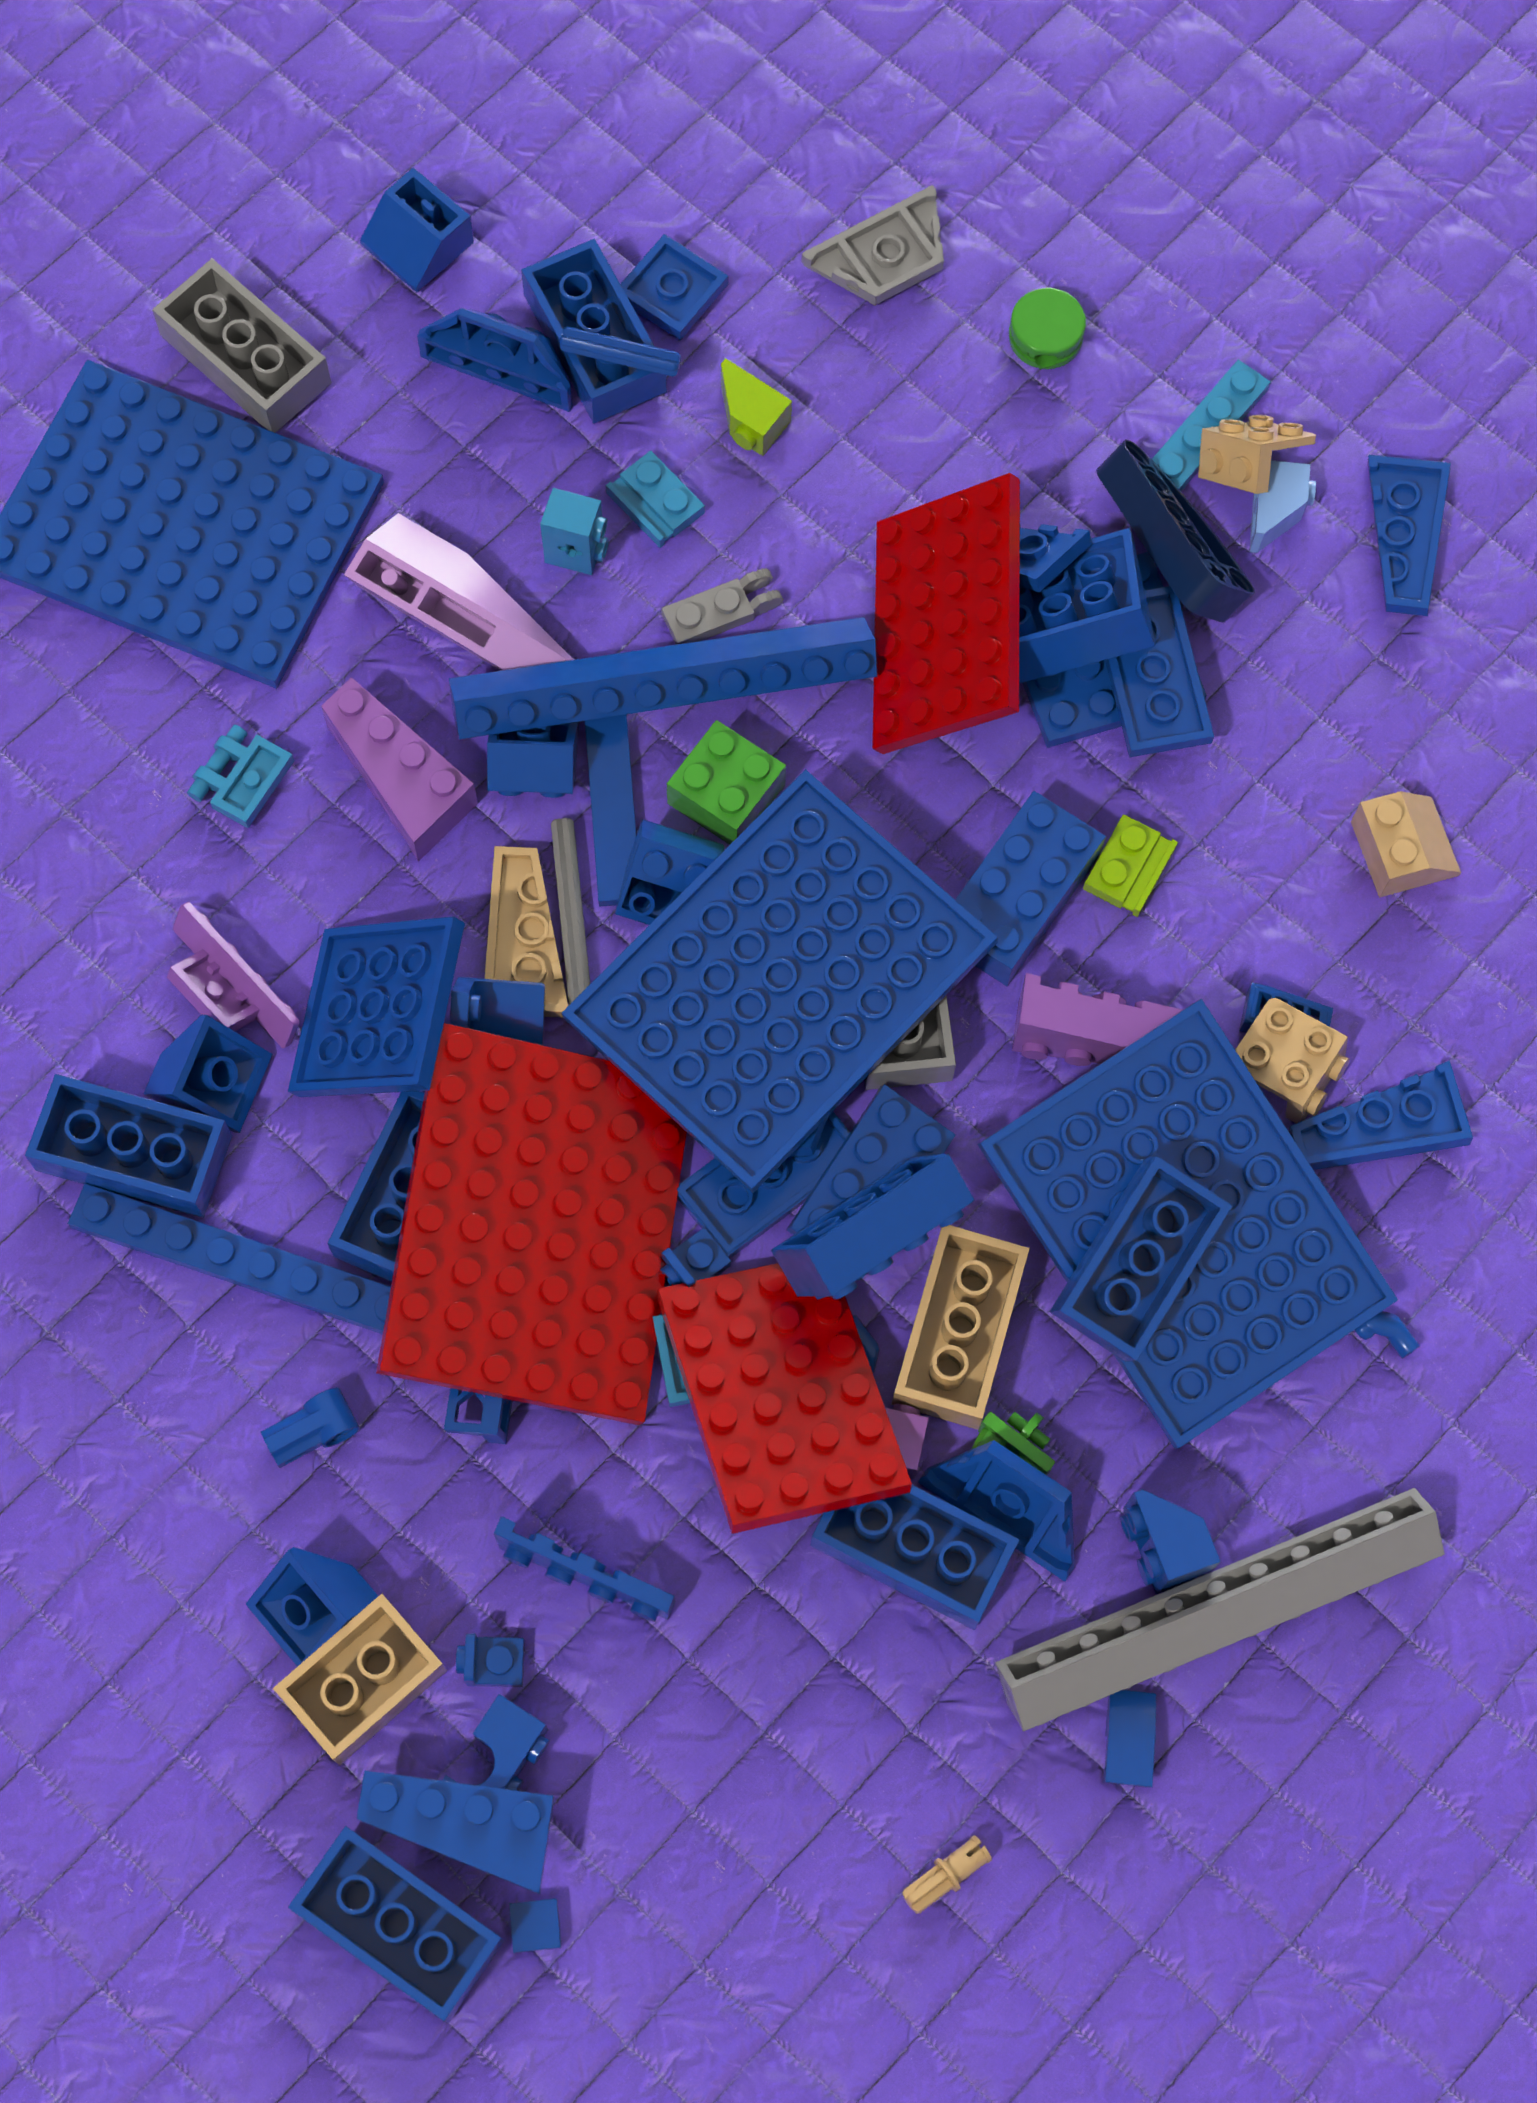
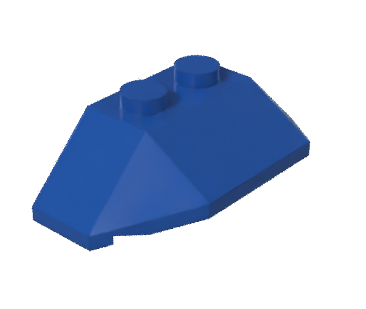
(498, 354)

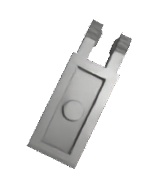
(720, 608)

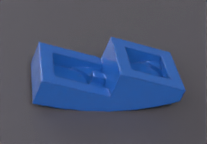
(1130, 1738)

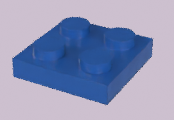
(673, 286)

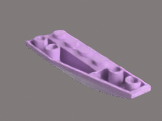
(450, 595)

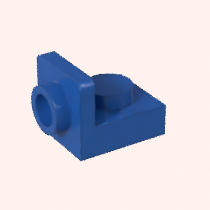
(694, 1260)
(491, 1661)

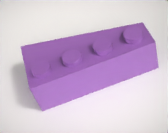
(401, 770)
(1080, 1026)

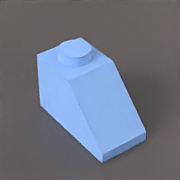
(1282, 504)

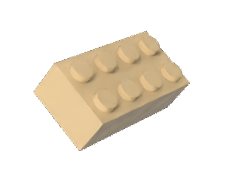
(960, 1326)

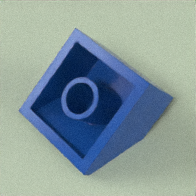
(533, 761)

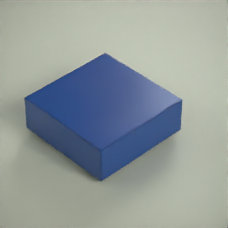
(535, 1925)

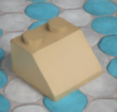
(1403, 842)

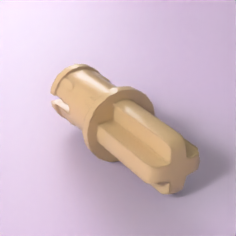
(946, 1875)

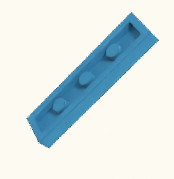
(1229, 399)

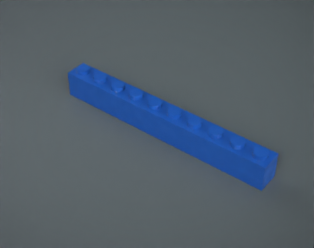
(662, 677)

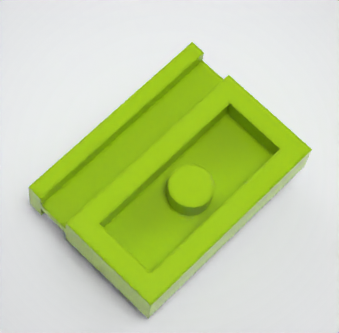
(1130, 865)

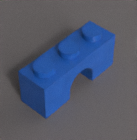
(514, 1740)

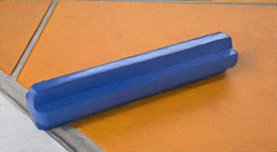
(620, 351)

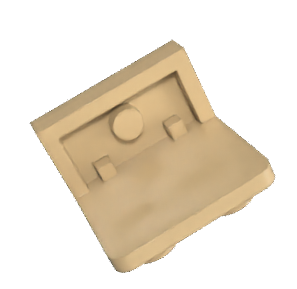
(1241, 451)
(1293, 1057)

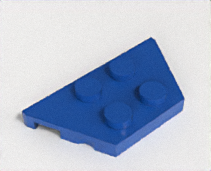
(1013, 1498)

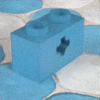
(573, 531)

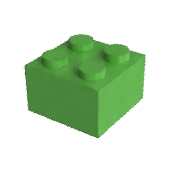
(725, 782)

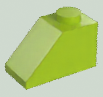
(753, 409)

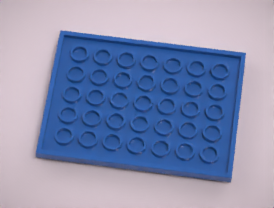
(182, 522)
(779, 979)
(1280, 1269)

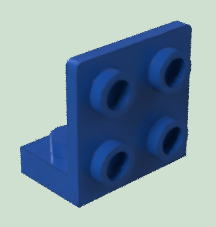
(500, 1007)

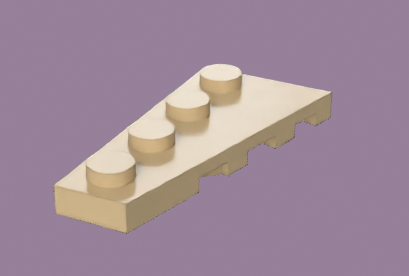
(521, 928)

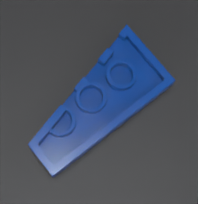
(1408, 524)
(1047, 553)
(1403, 1120)
(645, 1599)
(473, 1824)

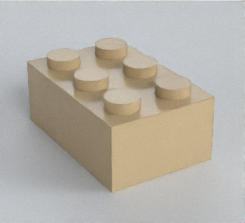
(360, 1679)

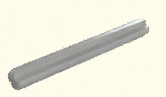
(570, 907)

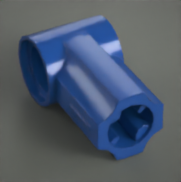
(321, 1422)

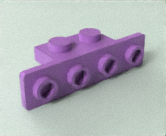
(223, 983)

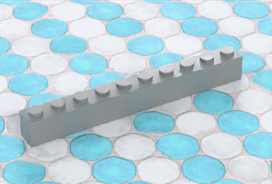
(1219, 1608)

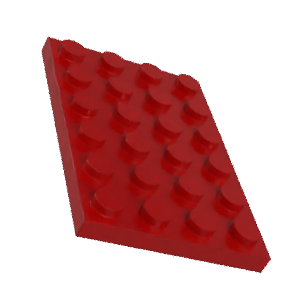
(947, 615)
(781, 1398)

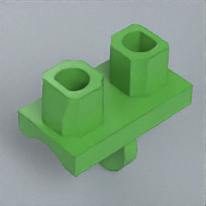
(995, 1429)

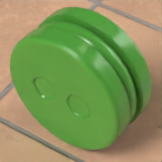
(1047, 328)

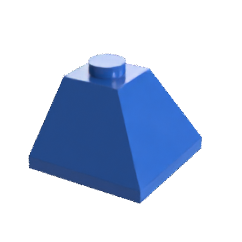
(210, 1072)
(308, 1601)

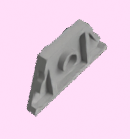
(884, 250)

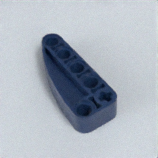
(1175, 535)

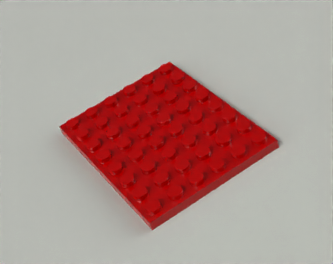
(534, 1230)

